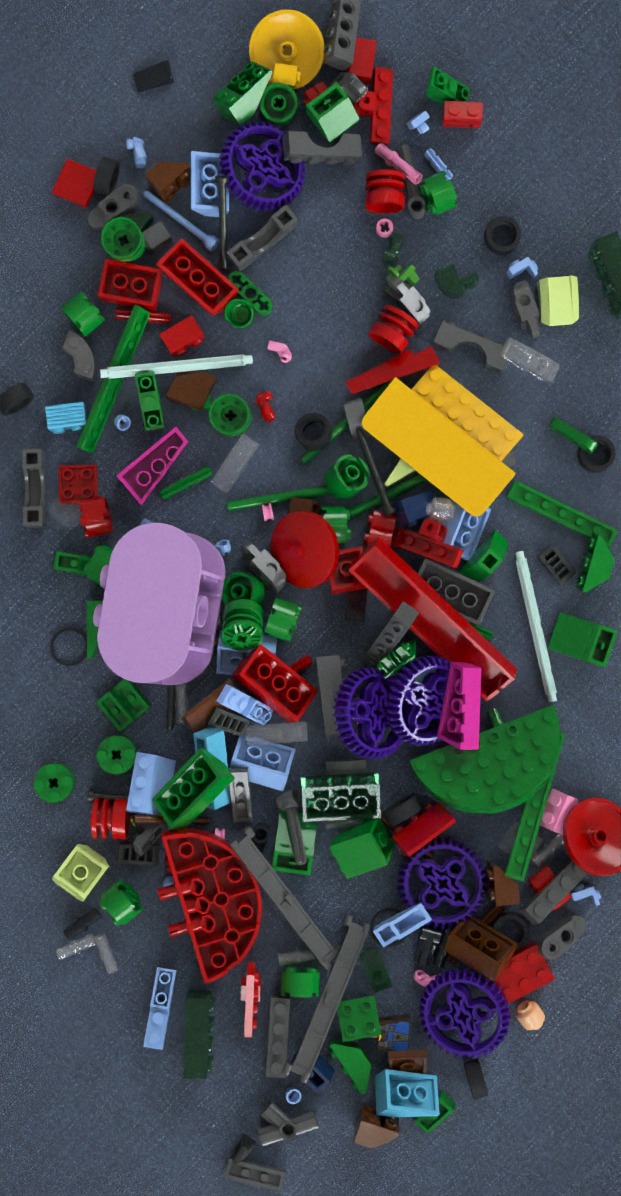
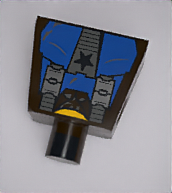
(394, 1033)

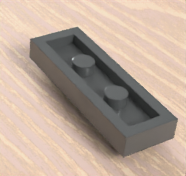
(241, 795)
(255, 1174)

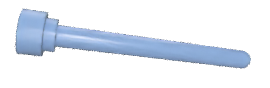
(209, 241)

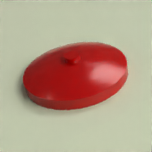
(305, 548)
(594, 836)

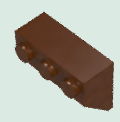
(198, 715)
(480, 947)

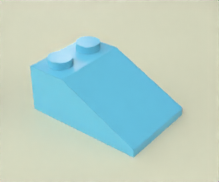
(406, 1094)

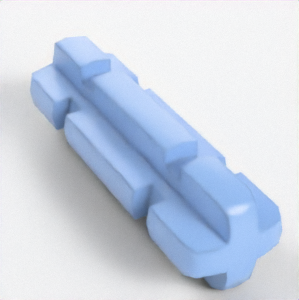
(437, 163)

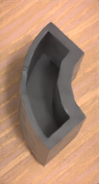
(83, 357)

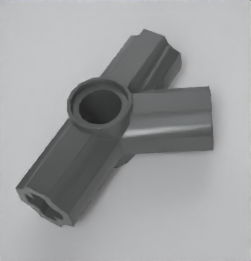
(278, 1118)

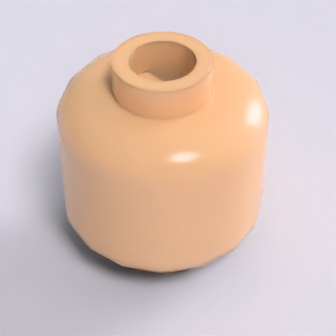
(530, 1015)

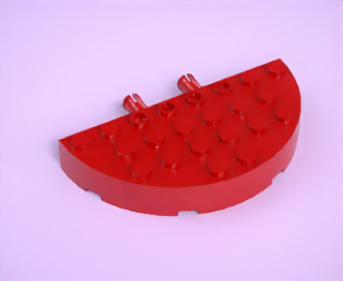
(217, 899)

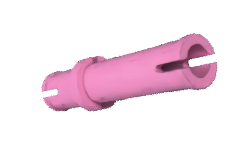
(392, 159)

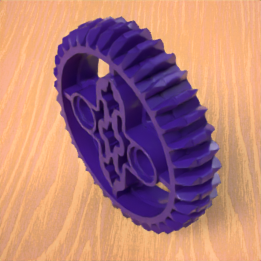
(253, 166)
(431, 689)
(367, 712)
(457, 902)
(464, 1023)

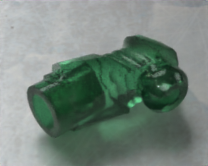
(395, 246)

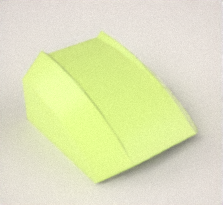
(558, 300)
(81, 871)

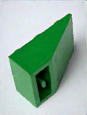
(243, 93)
(582, 640)
(283, 854)

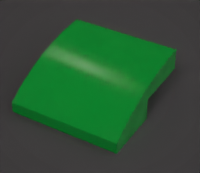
(123, 704)

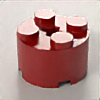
(95, 516)

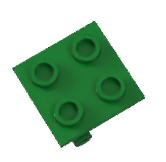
(400, 656)
(358, 1018)

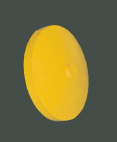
(290, 40)

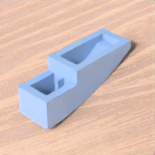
(401, 924)

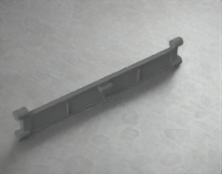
(284, 899)
(329, 1000)

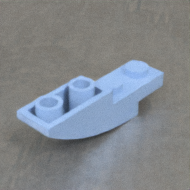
(244, 704)
(160, 1008)

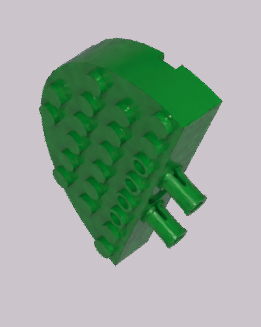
(502, 773)

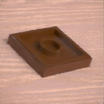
(191, 388)
(408, 1061)

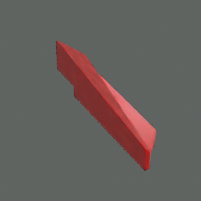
(396, 367)

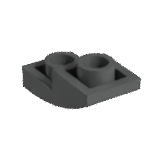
(354, 414)
(348, 766)

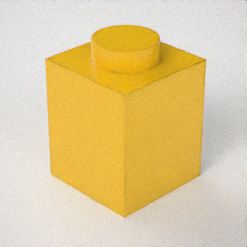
(286, 74)

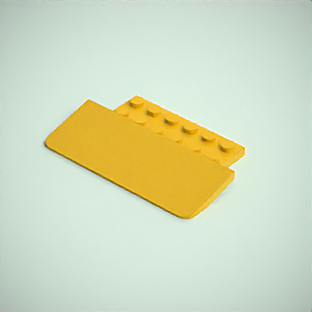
(446, 437)

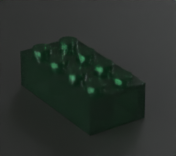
(606, 256)
(341, 797)
(198, 1030)

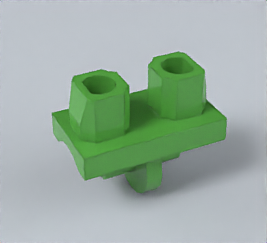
(406, 275)

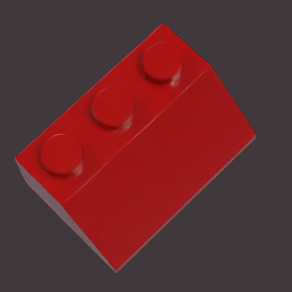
(422, 828)

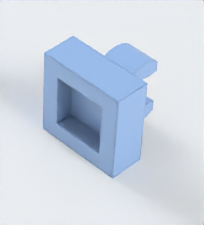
(418, 122)

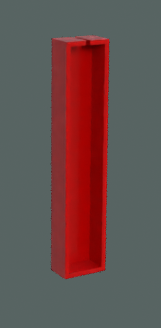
(438, 622)

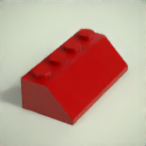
(197, 277)
(275, 683)

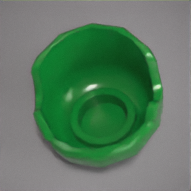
(239, 313)

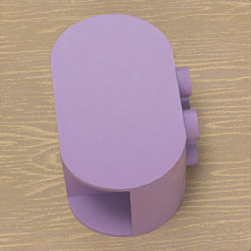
(160, 605)

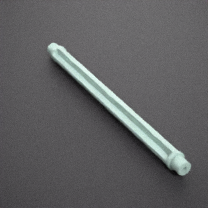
(177, 366)
(535, 625)

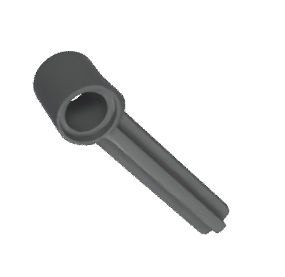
(412, 189)
(289, 802)

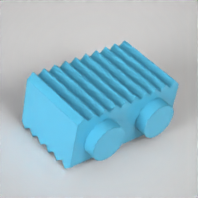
(66, 417)

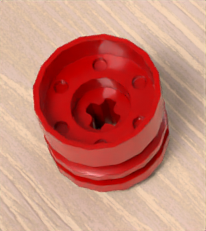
(385, 191)
(393, 329)
(110, 818)

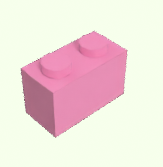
(556, 810)

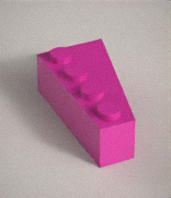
(152, 465)
(461, 707)

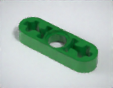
(264, 299)
(573, 435)

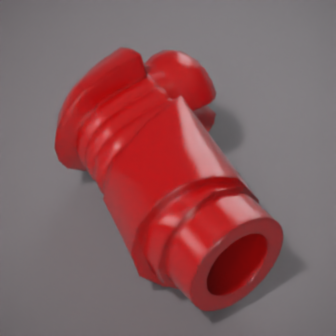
(265, 408)

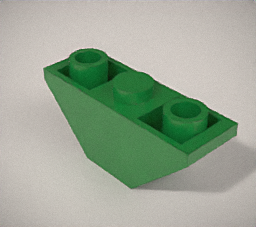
(445, 88)
(150, 400)
(486, 558)
(596, 565)
(354, 1062)

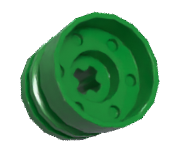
(118, 230)
(224, 406)
(242, 625)

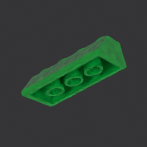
(192, 789)

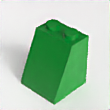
(362, 847)

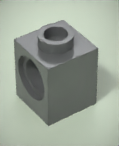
(157, 237)

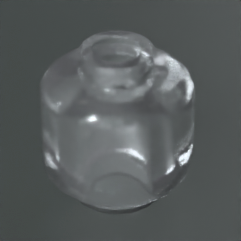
(440, 509)

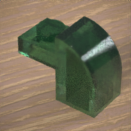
(453, 286)

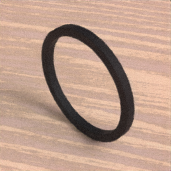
(52, 646)
(372, 922)

